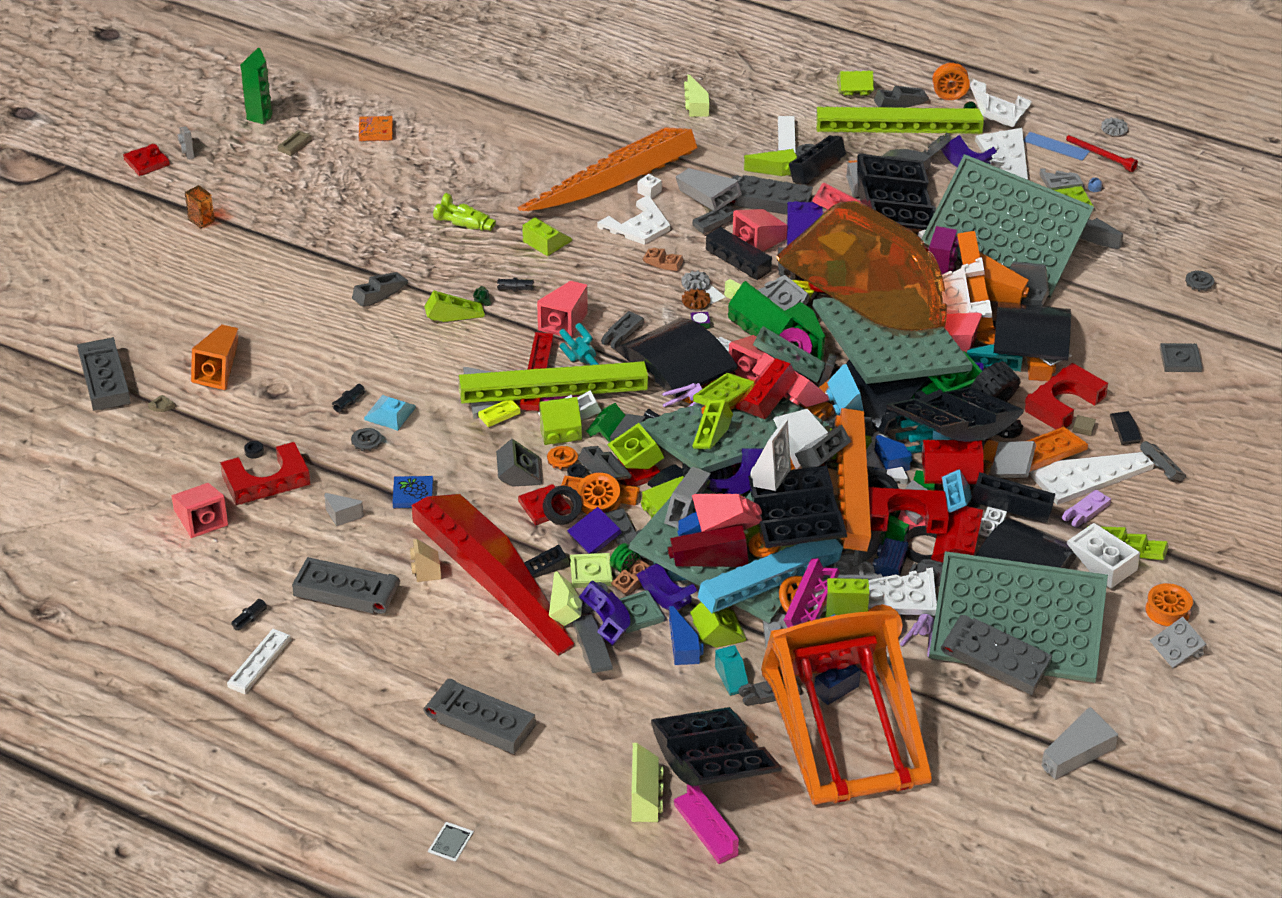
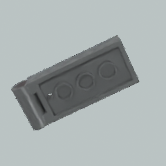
(769, 194)
(103, 374)
(345, 586)
(997, 653)
(480, 716)

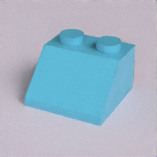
(844, 391)

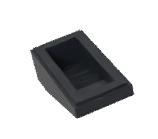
(558, 562)

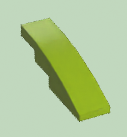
(1147, 548)

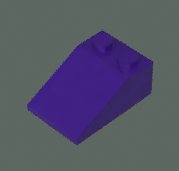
(800, 217)

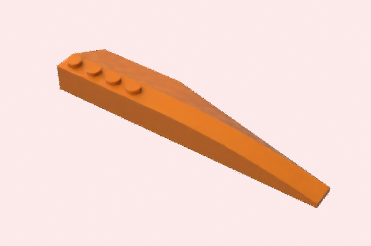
(621, 166)

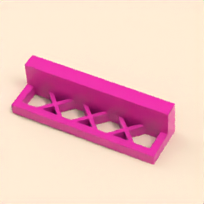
(805, 594)
(707, 824)

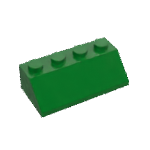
(256, 88)
(753, 310)

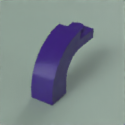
(956, 148)
(739, 482)
(663, 589)
(610, 609)

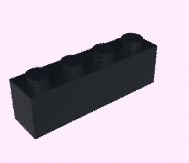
(817, 159)
(738, 253)
(1013, 497)

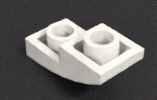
(991, 520)

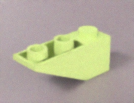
(696, 98)

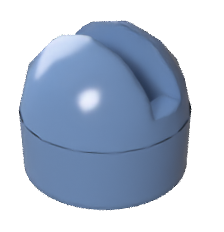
(1095, 184)

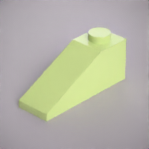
(565, 602)

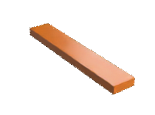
(976, 284)

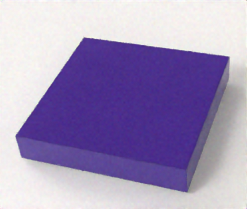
(594, 531)

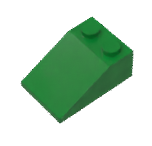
(806, 320)
(957, 380)

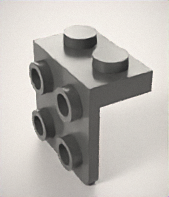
(1037, 282)

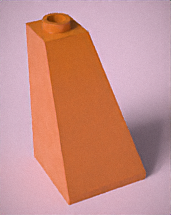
(1002, 282)
(214, 357)

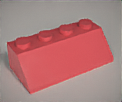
(801, 391)

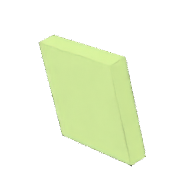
(590, 567)

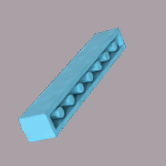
(765, 573)

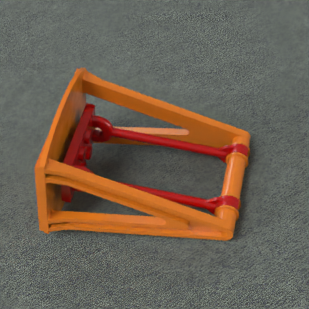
(837, 644)

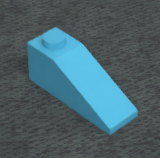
(956, 490)

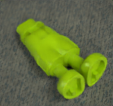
(462, 215)

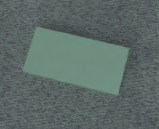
(784, 350)

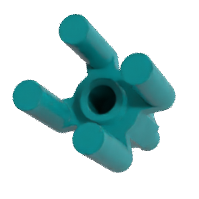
(580, 347)
(920, 434)

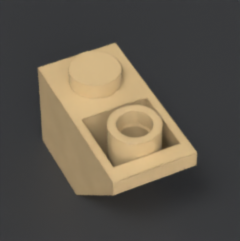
(426, 562)

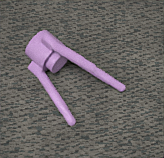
(691, 390)
(923, 626)

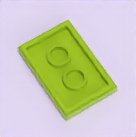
(727, 387)

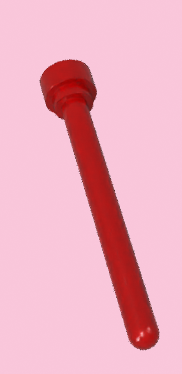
(1129, 163)

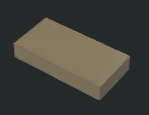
(294, 143)

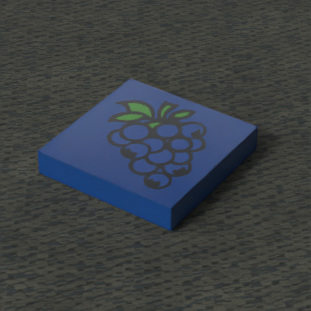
(411, 489)

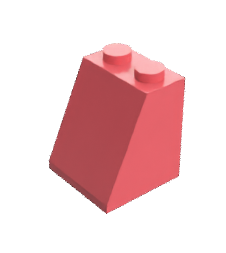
(759, 228)
(563, 308)
(963, 328)
(745, 356)
(200, 509)
(726, 510)

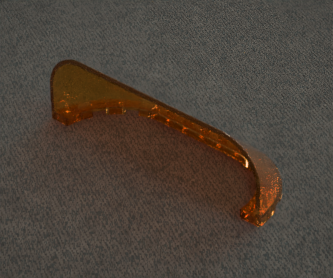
(870, 267)

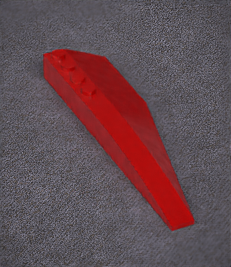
(491, 561)

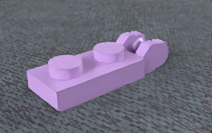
(1087, 508)

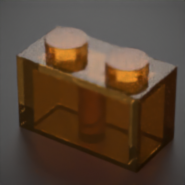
(199, 207)

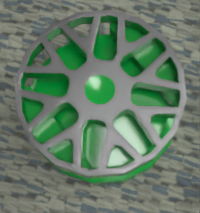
(623, 558)

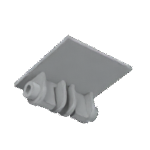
(1178, 643)

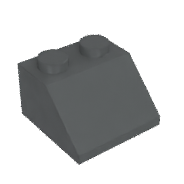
(518, 465)

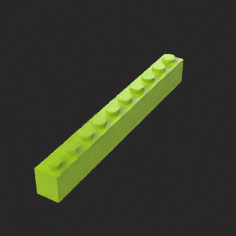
(899, 120)
(552, 382)

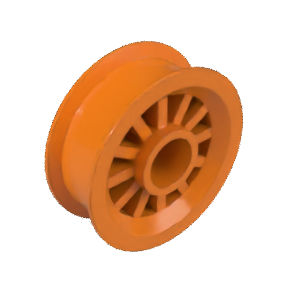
(951, 90)
(599, 484)
(1168, 604)

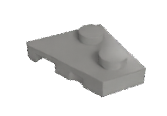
(185, 140)
(1060, 179)

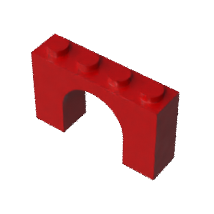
(1069, 380)
(248, 488)
(927, 503)

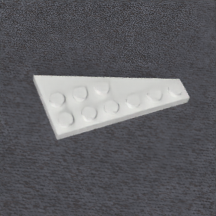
(1009, 148)
(1082, 476)
(906, 594)

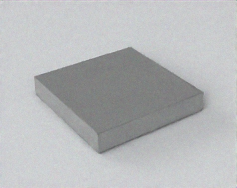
(1013, 459)

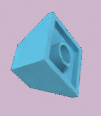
(390, 412)

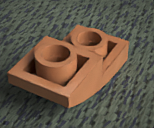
(660, 259)
(627, 580)

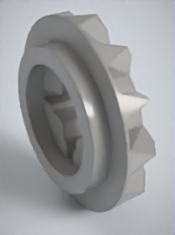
(1114, 126)
(702, 282)

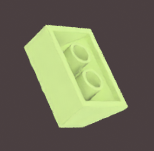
(646, 785)

